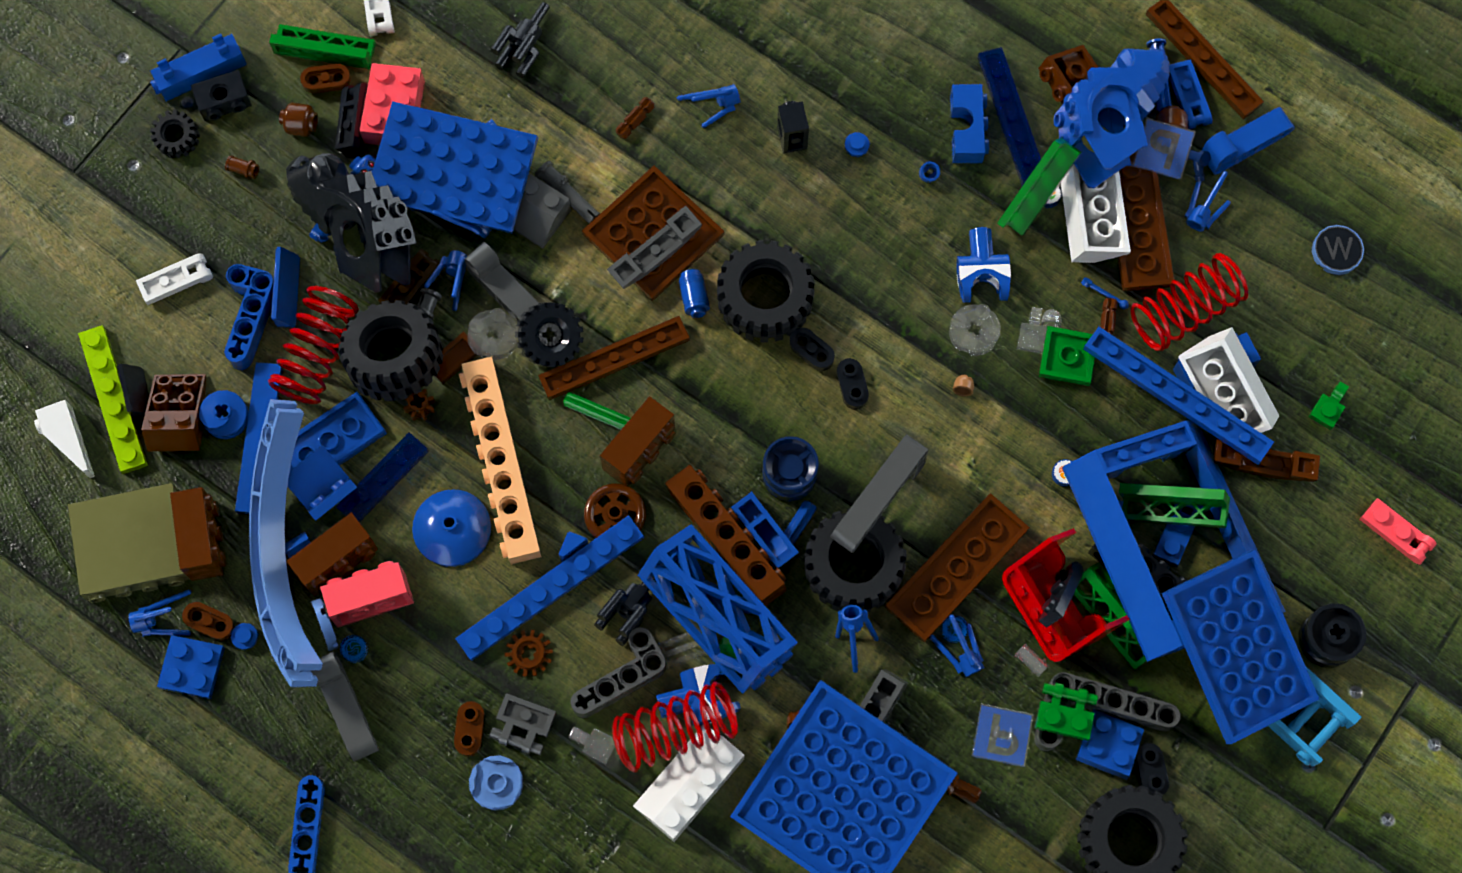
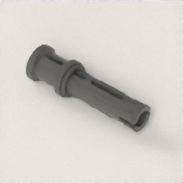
(559, 182)

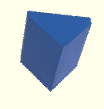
(296, 544)

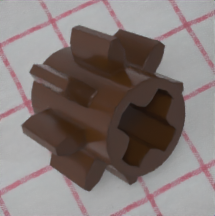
(424, 410)

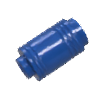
(694, 293)

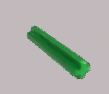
(595, 411)

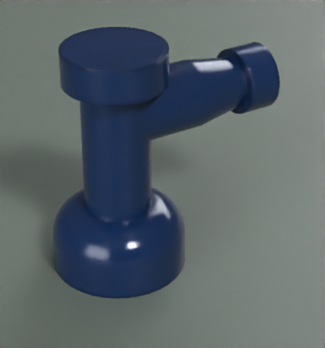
(1200, 160)

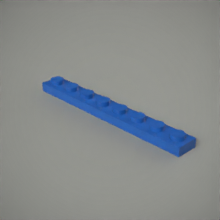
(1178, 395)
(549, 588)

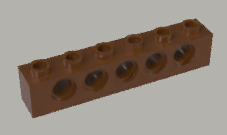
(691, 481)

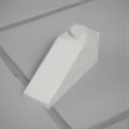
(61, 427)

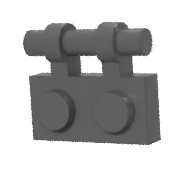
(526, 716)

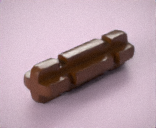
(635, 117)
(1109, 315)

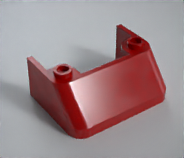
(1029, 587)

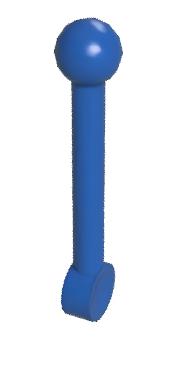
(1123, 304)

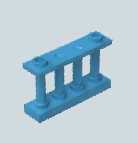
(1341, 716)

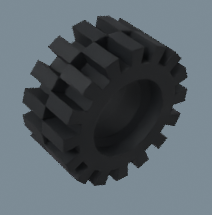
(169, 121)

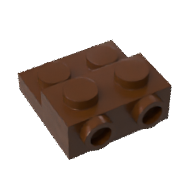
(1066, 70)

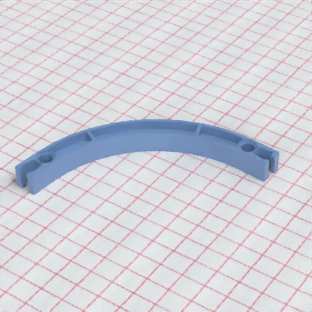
(267, 546)

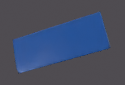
(285, 288)

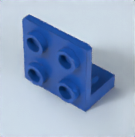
(319, 483)

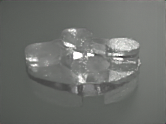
(497, 321)
(969, 342)

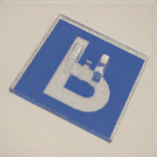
(1166, 149)
(1002, 735)

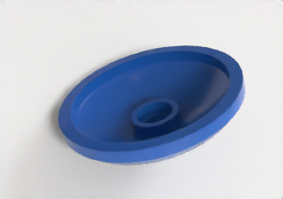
(453, 544)

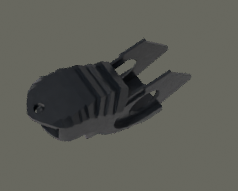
(343, 200)

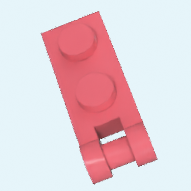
(1397, 531)

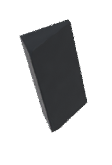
(134, 389)

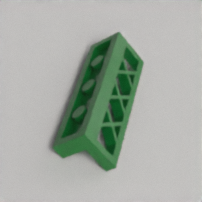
(323, 50)
(1040, 186)
(1175, 495)
(1102, 585)

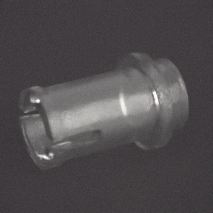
(1031, 660)

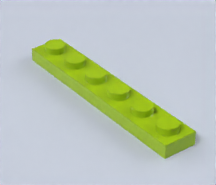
(111, 399)

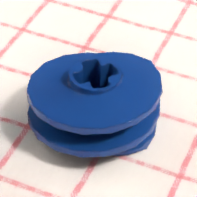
(215, 405)

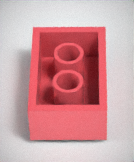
(386, 85)
(366, 594)

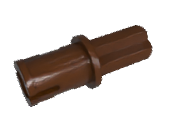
(964, 790)

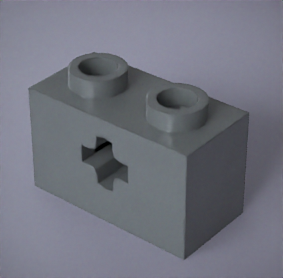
(884, 694)

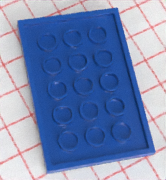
(454, 166)
(1240, 646)

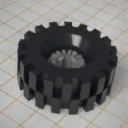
(561, 345)

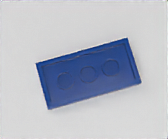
(341, 431)

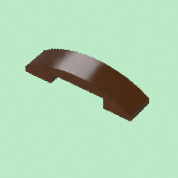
(1275, 464)

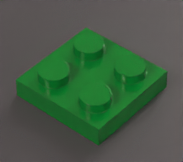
(1065, 358)

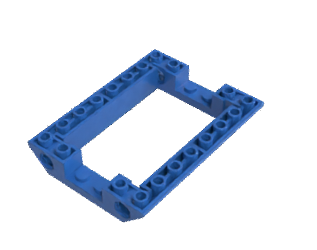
(1113, 536)

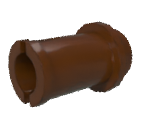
(243, 167)

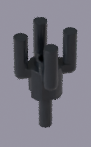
(521, 42)
(629, 605)

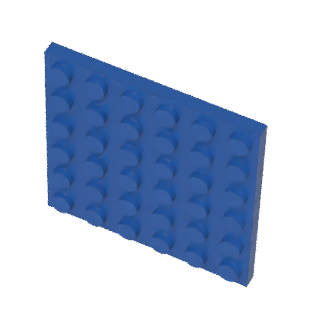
(843, 789)

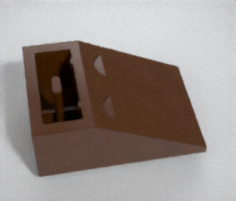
(173, 413)

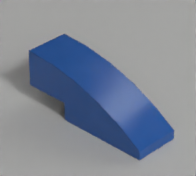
(765, 530)

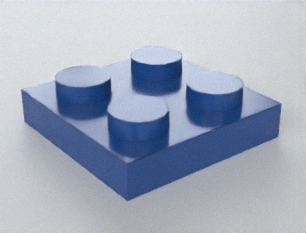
(191, 667)
(1111, 745)

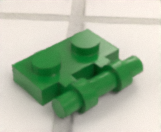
(1062, 719)

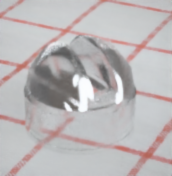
(1051, 318)

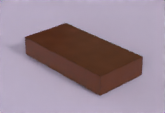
(454, 356)

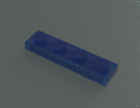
(383, 477)

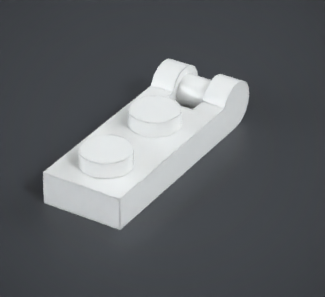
(378, 9)
(174, 278)

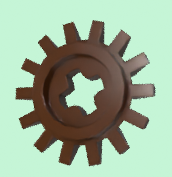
(518, 650)

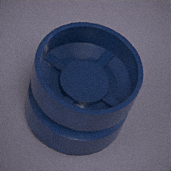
(790, 468)

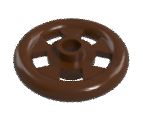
(613, 492)

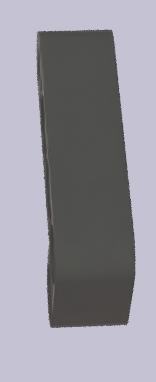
(498, 282)
(615, 678)
(345, 708)

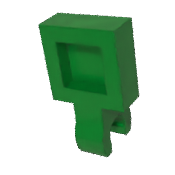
(1328, 408)

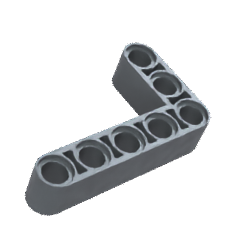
(901, 465)
(1124, 712)

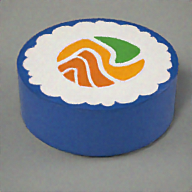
(1058, 473)

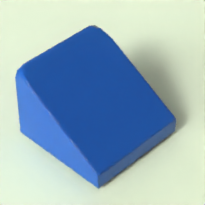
(571, 544)

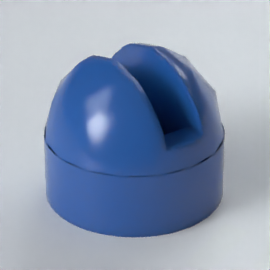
(933, 176)
(318, 235)

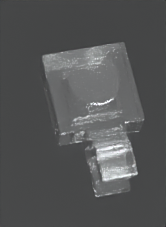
(1032, 335)
(597, 745)

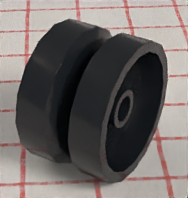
(1335, 649)

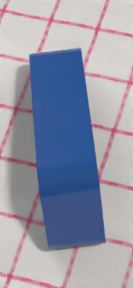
(1246, 141)
(245, 319)

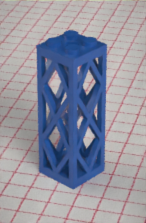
(689, 575)

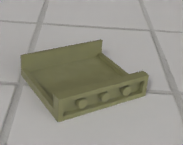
(125, 543)

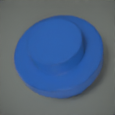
(857, 144)
(244, 636)

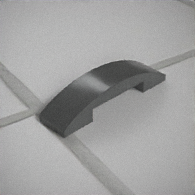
(656, 249)

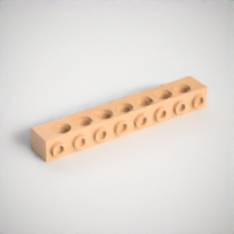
(484, 372)

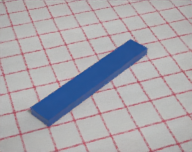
(259, 402)

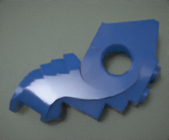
(1112, 100)

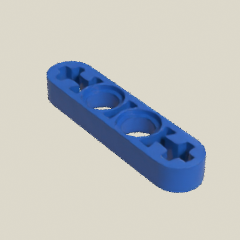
(311, 829)

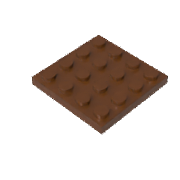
(639, 216)

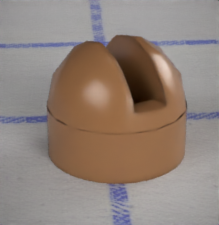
(963, 385)

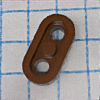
(326, 78)
(209, 622)
(469, 728)

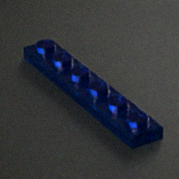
(1010, 112)

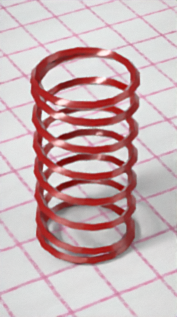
(1216, 275)
(332, 310)
(704, 706)

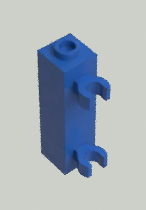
(197, 66)

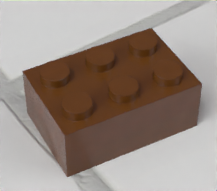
(638, 442)
(197, 534)
(333, 554)

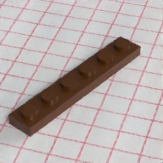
(1204, 58)
(614, 358)

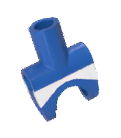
(983, 266)
(695, 680)

